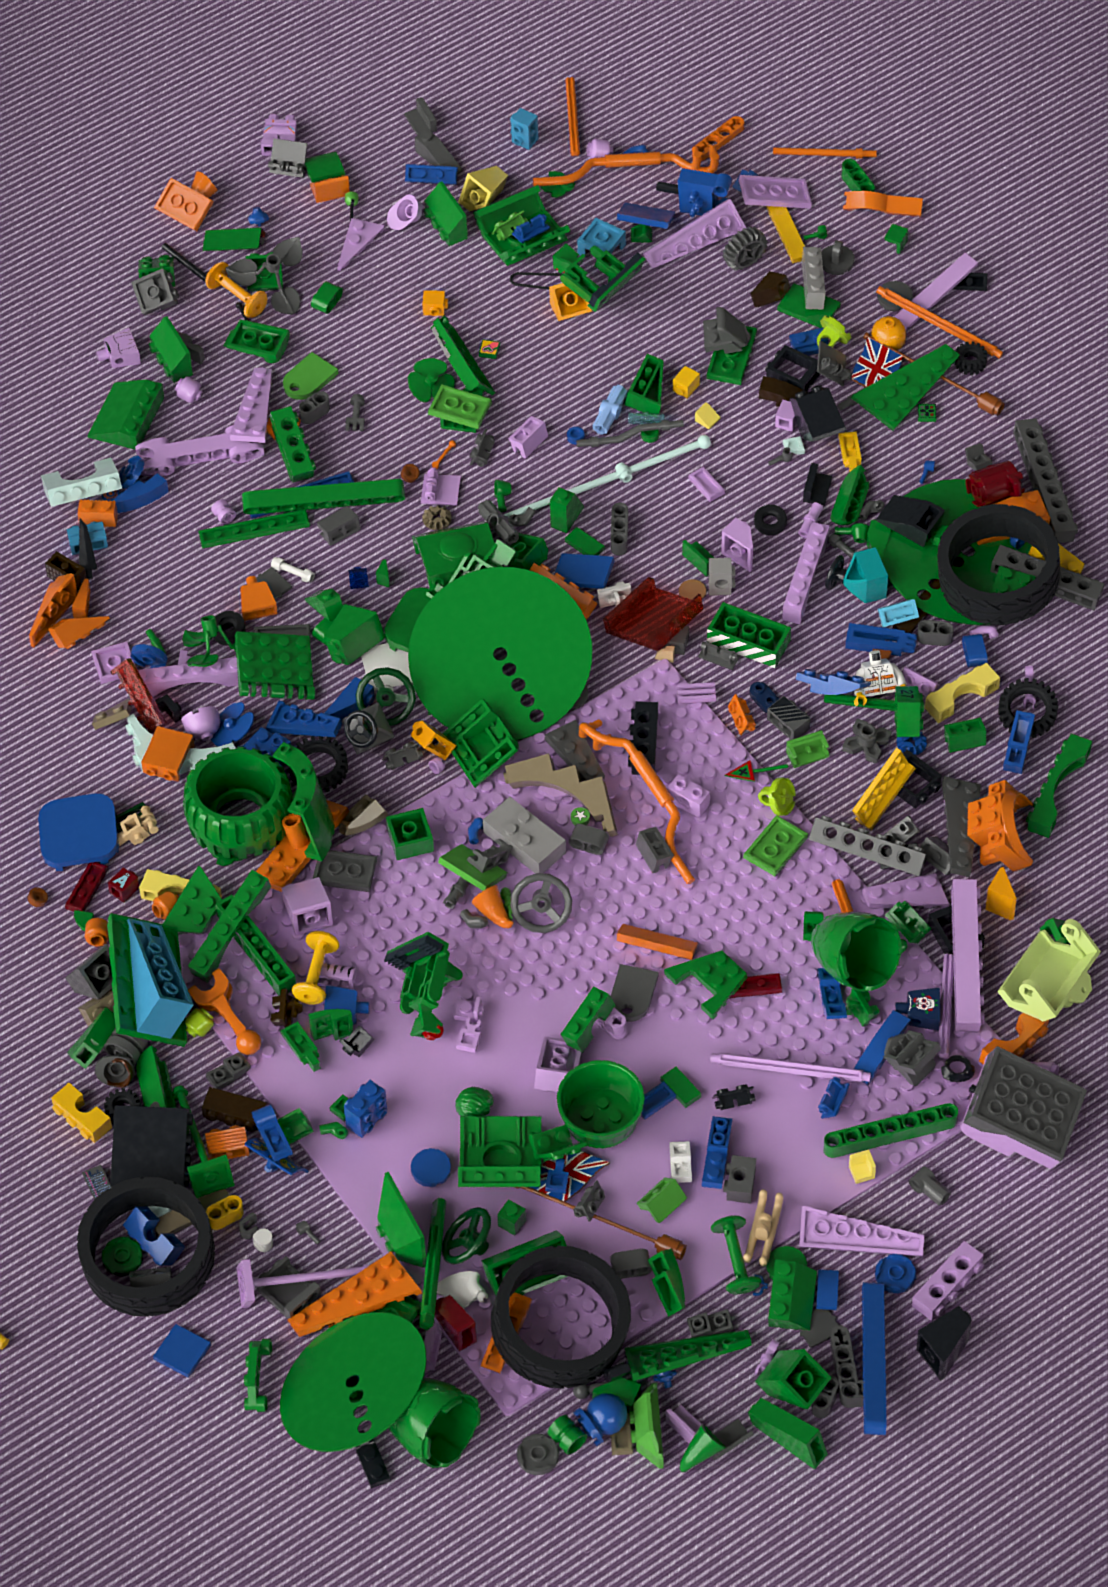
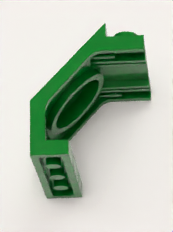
(511, 249)
(446, 548)
(498, 1151)

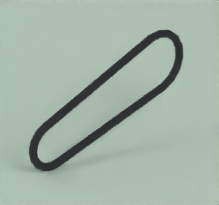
(529, 273)

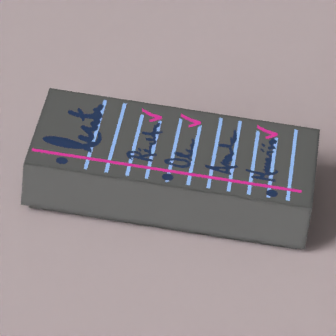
(96, 1180)

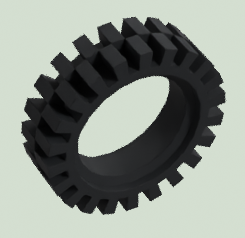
(1033, 688)
(335, 751)

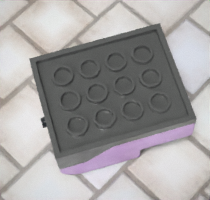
(1022, 1109)

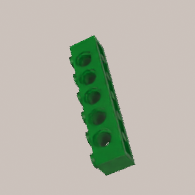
(261, 952)

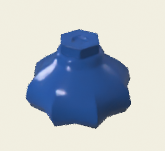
(258, 216)

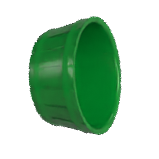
(600, 1103)

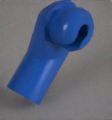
(636, 149)
(473, 830)

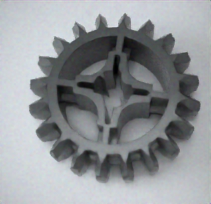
(745, 248)

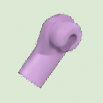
(990, 630)

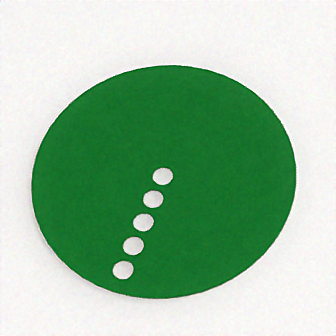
(913, 566)
(508, 610)

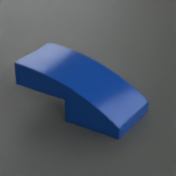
(827, 1289)

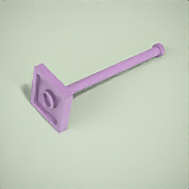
(248, 1283)

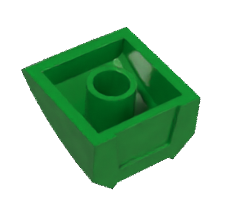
(530, 551)

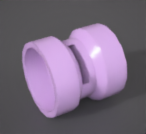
(223, 512)

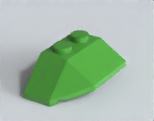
(647, 1426)

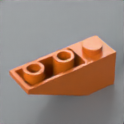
(69, 630)

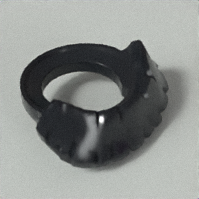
(948, 1074)

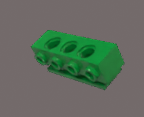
(287, 419)

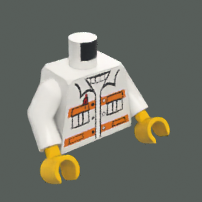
(881, 674)

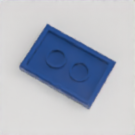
(645, 215)
(585, 570)

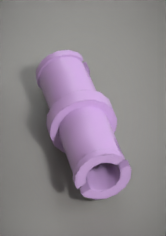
(812, 516)

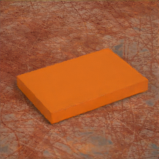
(183, 204)

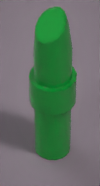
(154, 640)

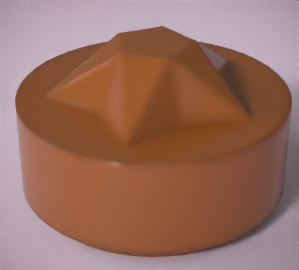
(410, 473)
(37, 897)

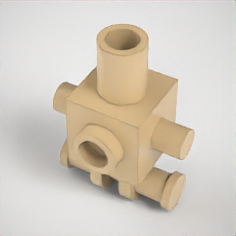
(137, 827)

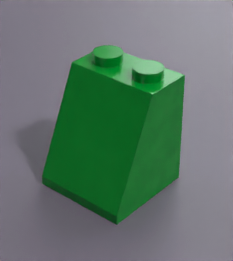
(353, 634)
(793, 1378)

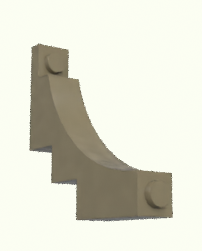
(590, 793)

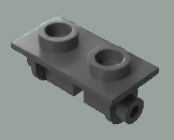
(483, 442)
(718, 655)
(408, 752)
(590, 1201)

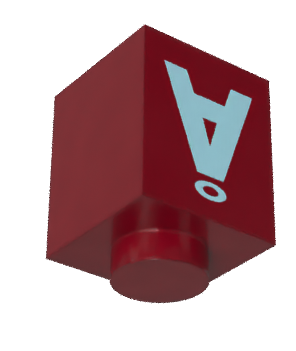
(123, 884)

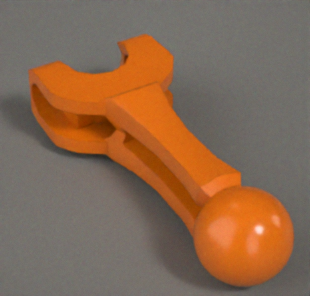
(217, 1000)

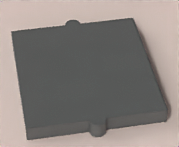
(276, 583)
(820, 1329)

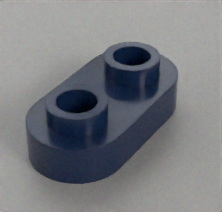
(762, 696)

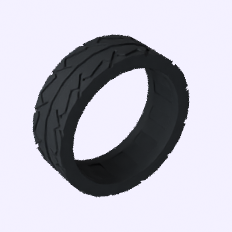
(998, 521)
(144, 1193)
(578, 1265)

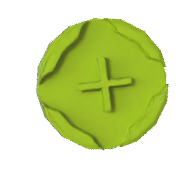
(834, 331)
(780, 796)

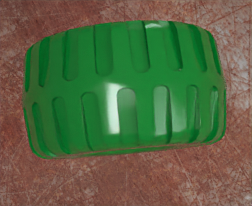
(231, 777)

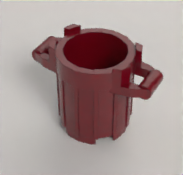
(994, 483)

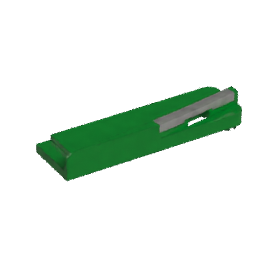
(460, 356)

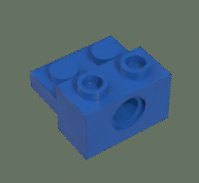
(266, 742)

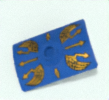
(285, 1164)

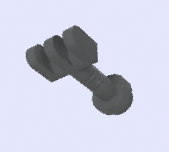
(357, 401)

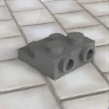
(155, 291)

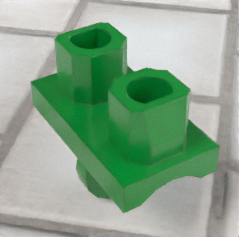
(858, 1005)

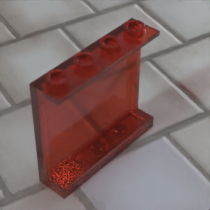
(651, 615)

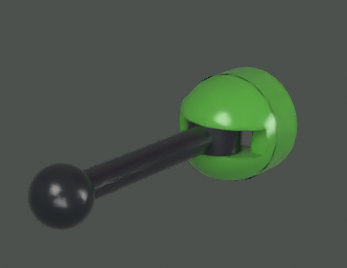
(351, 200)

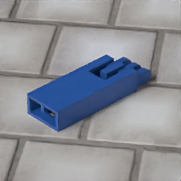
(870, 637)

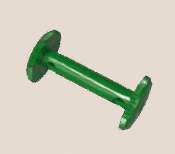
(728, 1226)

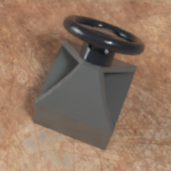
(367, 728)

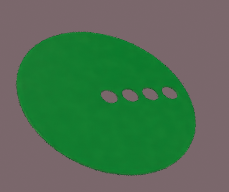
(390, 1367)

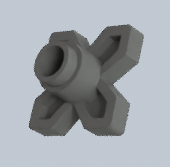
(867, 739)

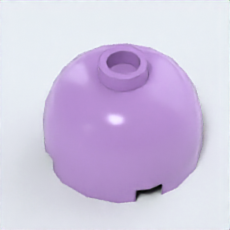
(202, 724)

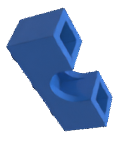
(142, 1226)

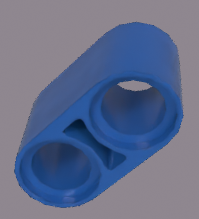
(974, 650)

